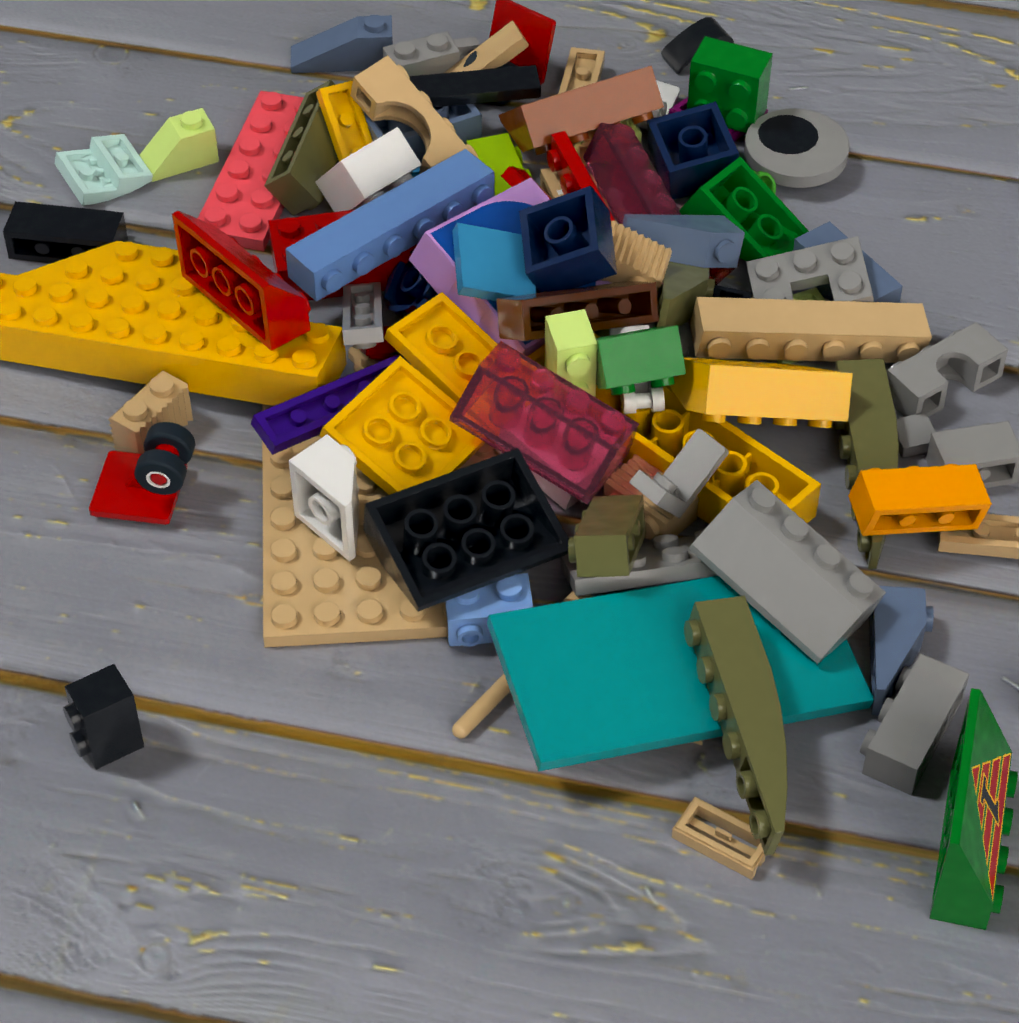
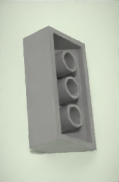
(787, 571)

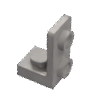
(684, 476)

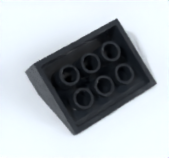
(464, 530)

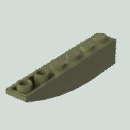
(869, 435)
(746, 706)

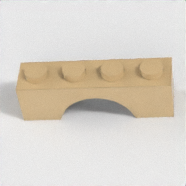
(388, 94)

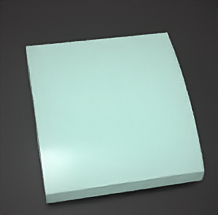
(104, 170)

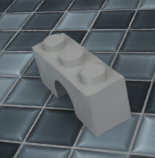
(965, 356)

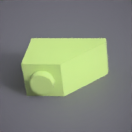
(181, 145)

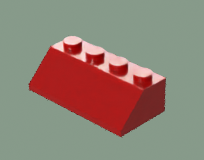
(240, 283)

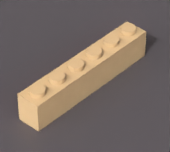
(807, 329)

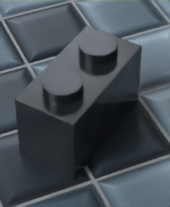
(103, 717)

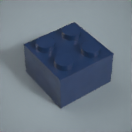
(690, 148)
(568, 241)

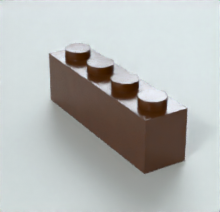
(605, 305)

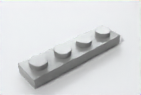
(362, 315)

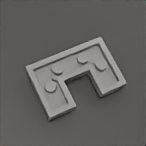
(834, 263)

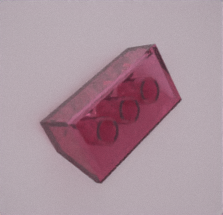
(626, 173)
(553, 423)

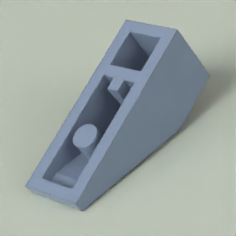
(344, 47)
(694, 239)
(895, 638)

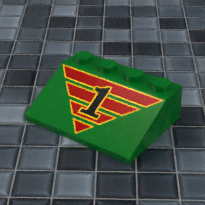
(975, 821)

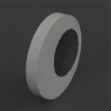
(797, 147)

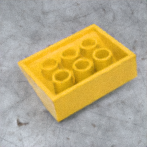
(763, 390)

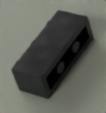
(59, 232)

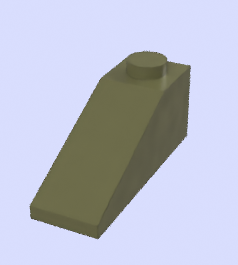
(679, 293)

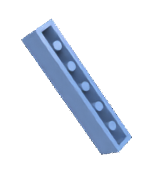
(388, 224)

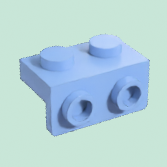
(469, 612)

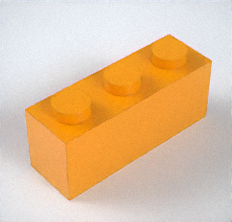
(919, 499)

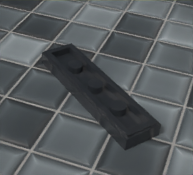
(480, 85)

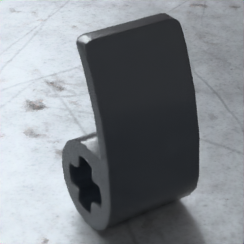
(684, 45)

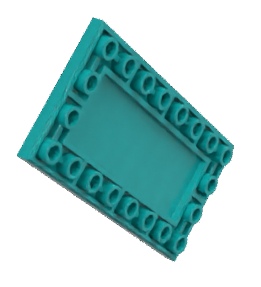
(622, 681)

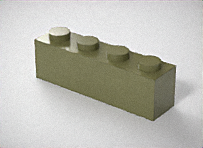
(303, 158)

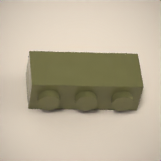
(608, 536)

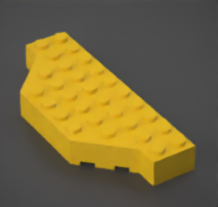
(133, 314)

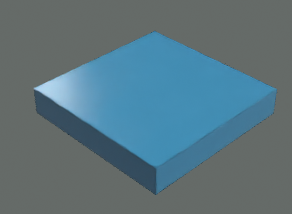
(489, 263)

